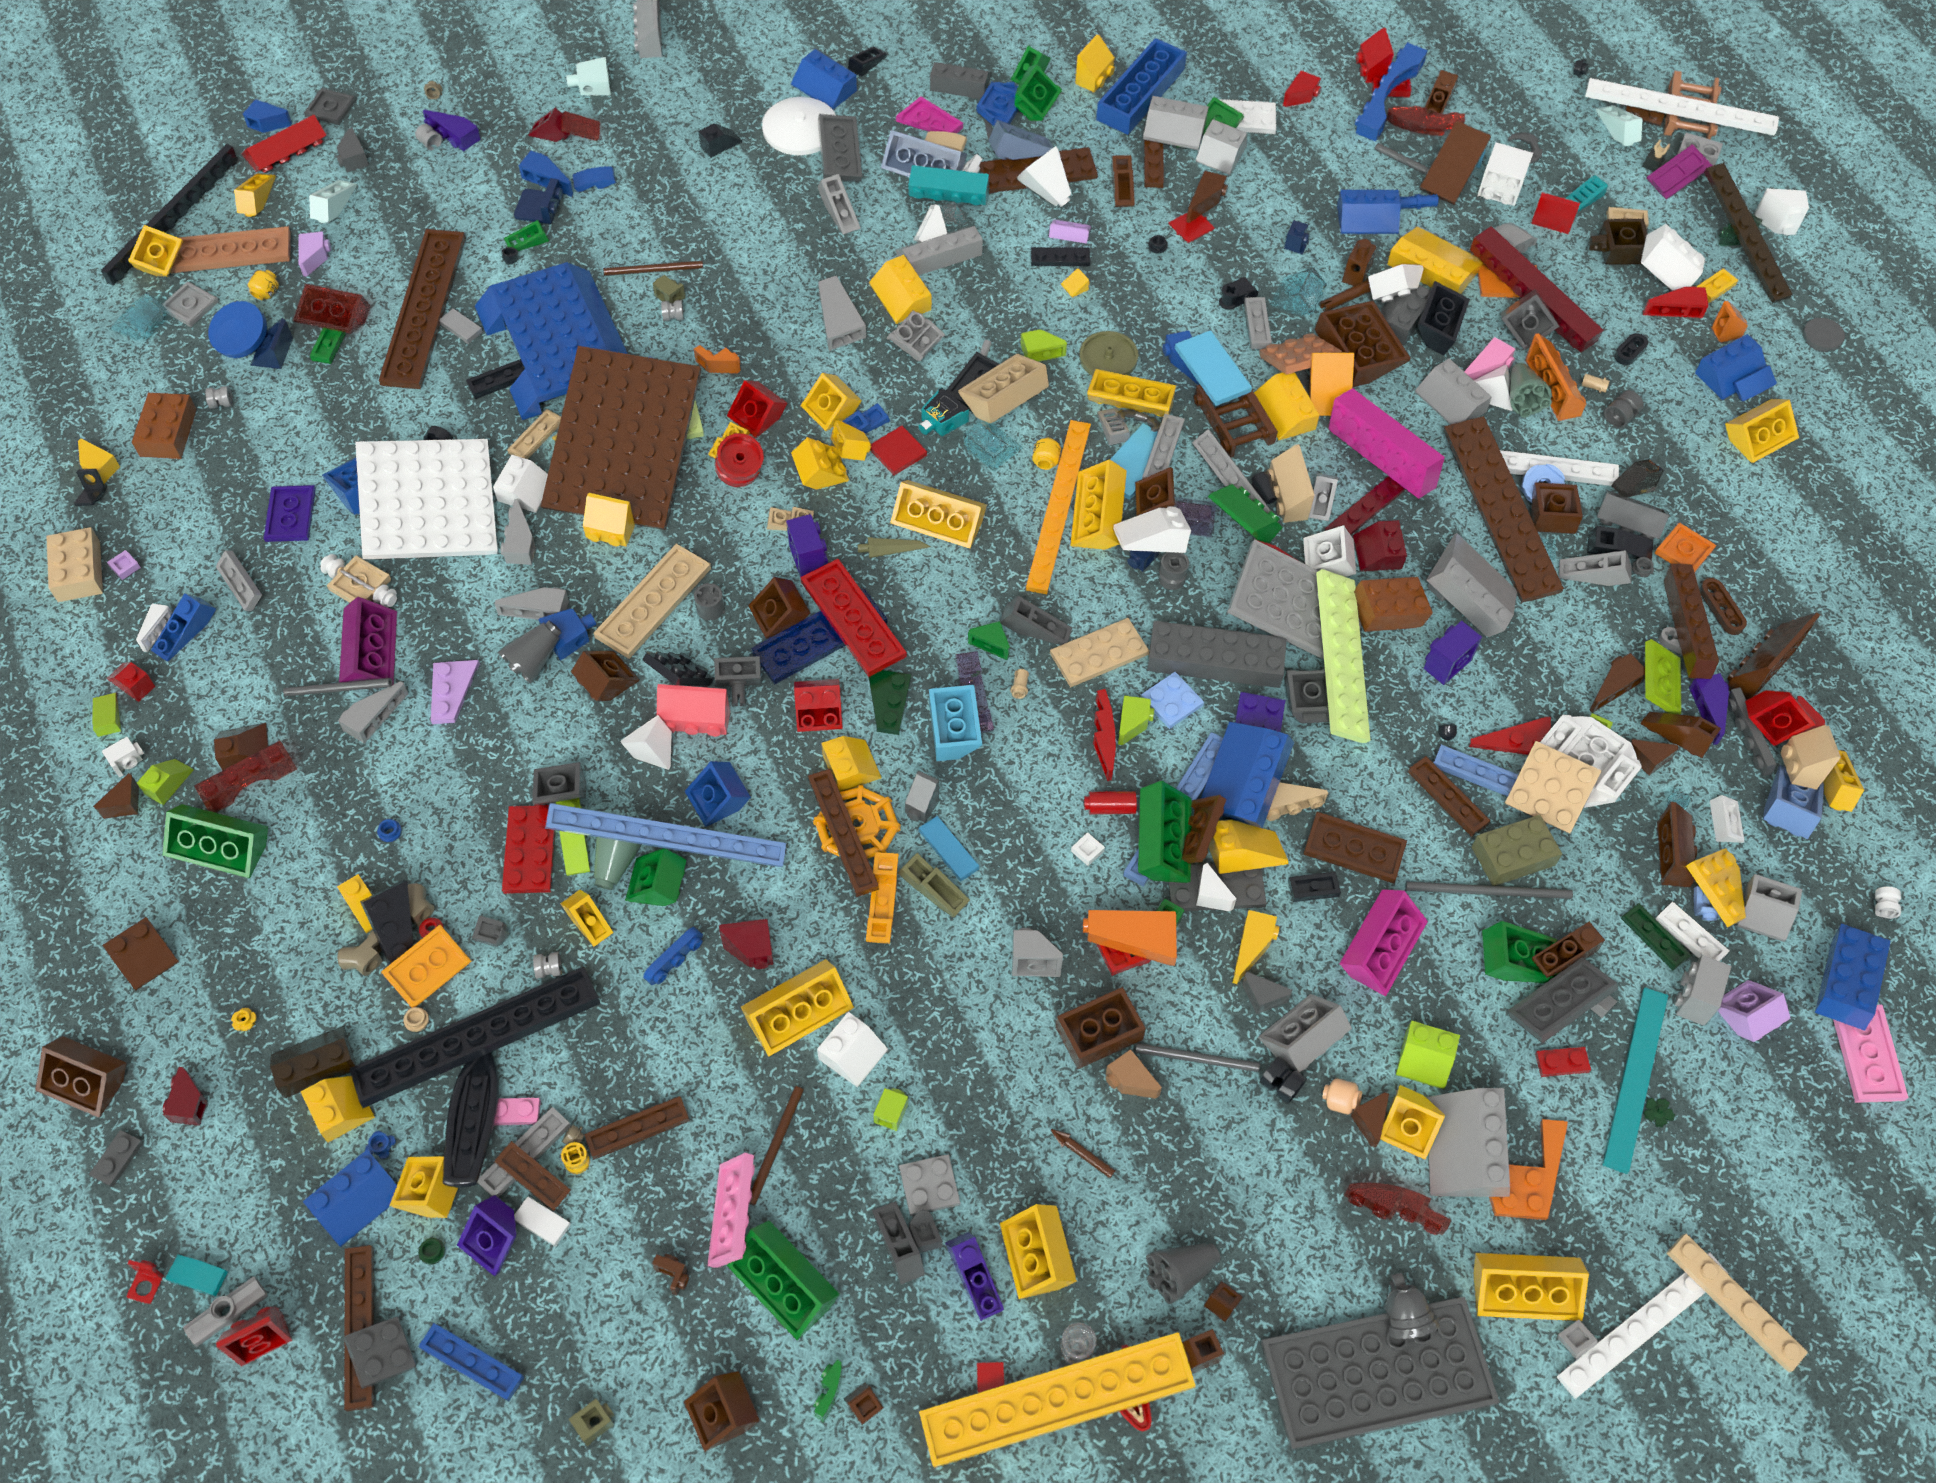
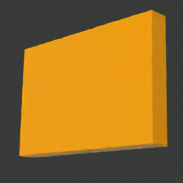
(1330, 378)
(426, 966)

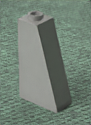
(840, 317)

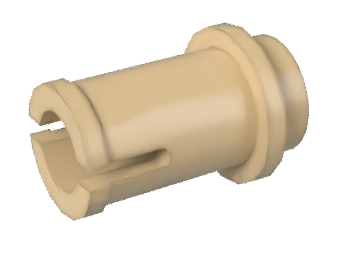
(1595, 383)
(1019, 687)

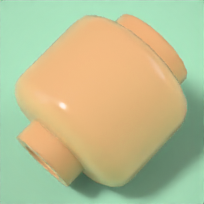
(1342, 1096)

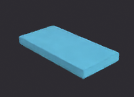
(1213, 368)
(1134, 457)

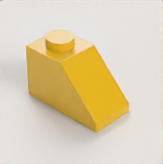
(850, 441)
(96, 458)
(353, 892)
(587, 917)

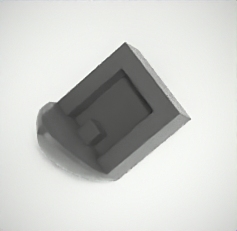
(490, 931)
(925, 1231)

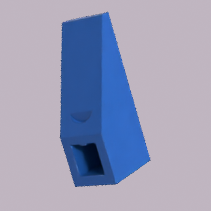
(184, 624)

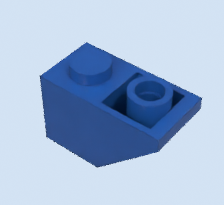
(266, 117)

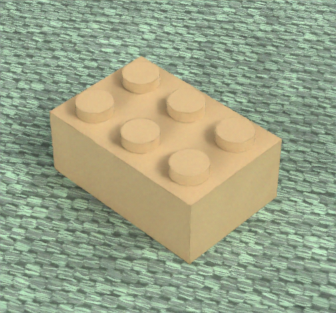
(74, 564)

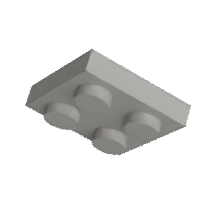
(929, 1184)

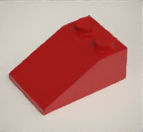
(255, 1336)

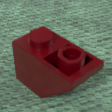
(185, 1101)

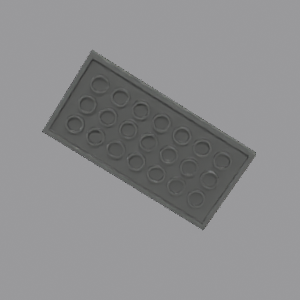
(1363, 1381)

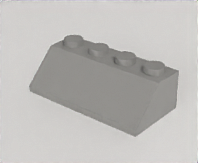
(648, 28)
(943, 250)

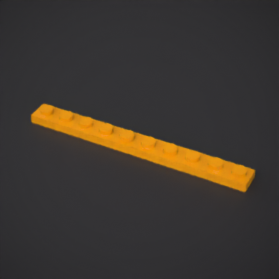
(1058, 507)

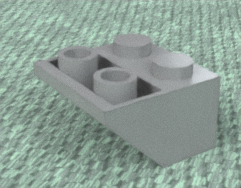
(1770, 907)

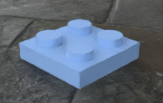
(1173, 700)

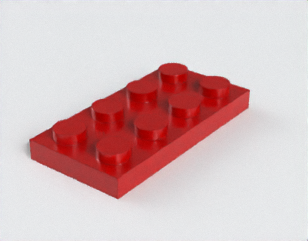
(528, 851)

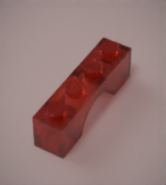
(222, 788)

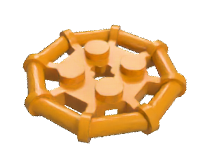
(869, 816)

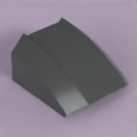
(1307, 695)

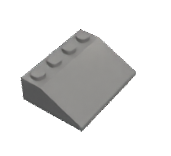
(1474, 587)
(1471, 1145)

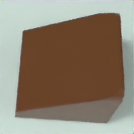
(1223, 1301)
(863, 1403)

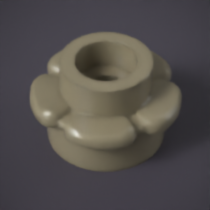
(430, 93)
(573, 1135)

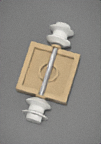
(358, 579)

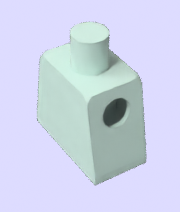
(591, 77)

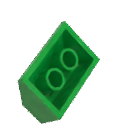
(1247, 512)

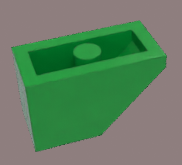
(1030, 57)

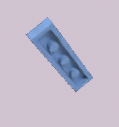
(1475, 770)

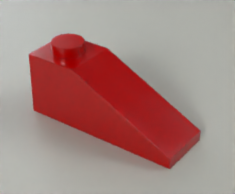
(1679, 303)

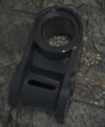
(1236, 292)

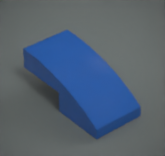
(599, 177)
(1755, 383)
(869, 419)

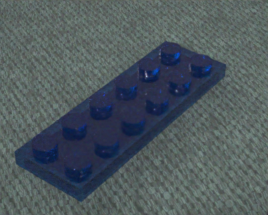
(801, 645)

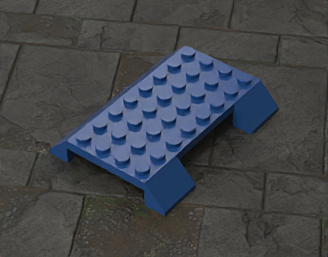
(547, 320)

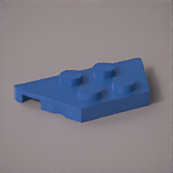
(998, 102)

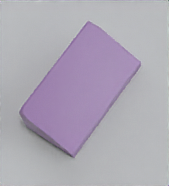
(1069, 231)

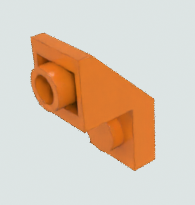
(722, 362)

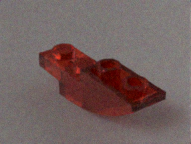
(1418, 121)
(1388, 1199)

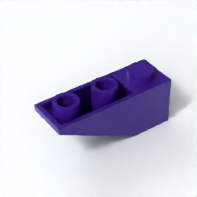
(454, 128)
(974, 1275)

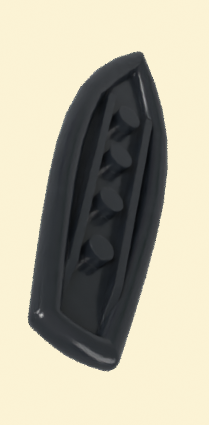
(470, 1121)

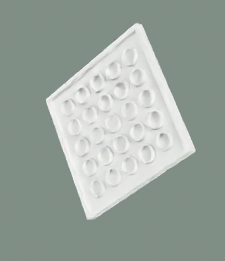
(425, 498)

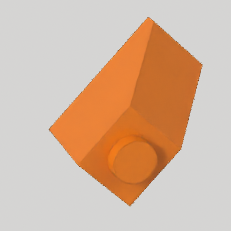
(1729, 323)

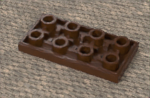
(1455, 162)

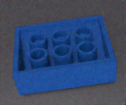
(1248, 771)

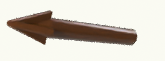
(1065, 1140)

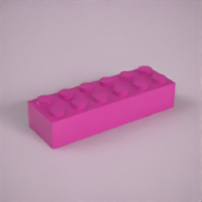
(1386, 443)

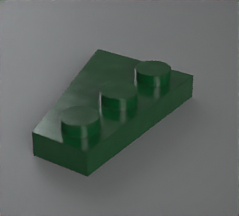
(889, 699)

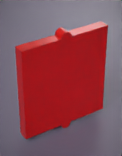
(1192, 230)

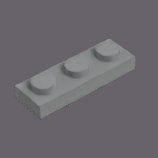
(1257, 322)
(238, 580)

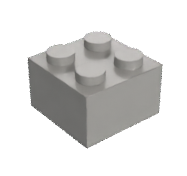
(1702, 990)

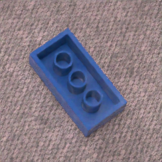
(1853, 977)

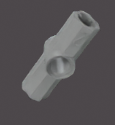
(211, 1322)

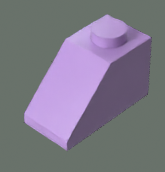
(312, 251)

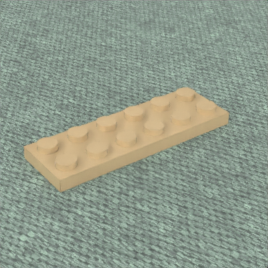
(652, 601)

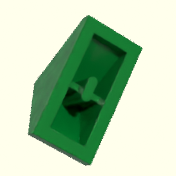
(990, 639)

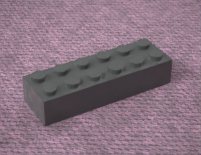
(1217, 654)

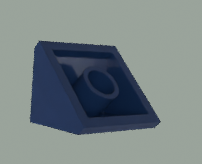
(274, 346)

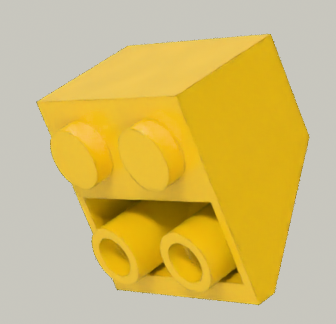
(819, 464)

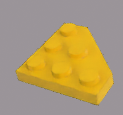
(1721, 883)

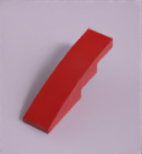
(1104, 739)

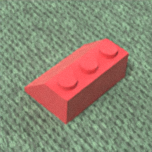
(693, 709)

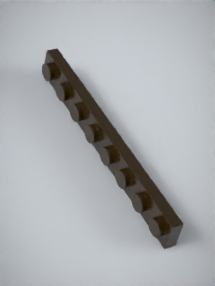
(1748, 233)

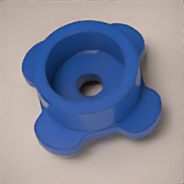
(377, 1138)

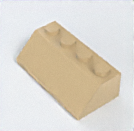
(1005, 387)

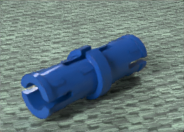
(1419, 201)

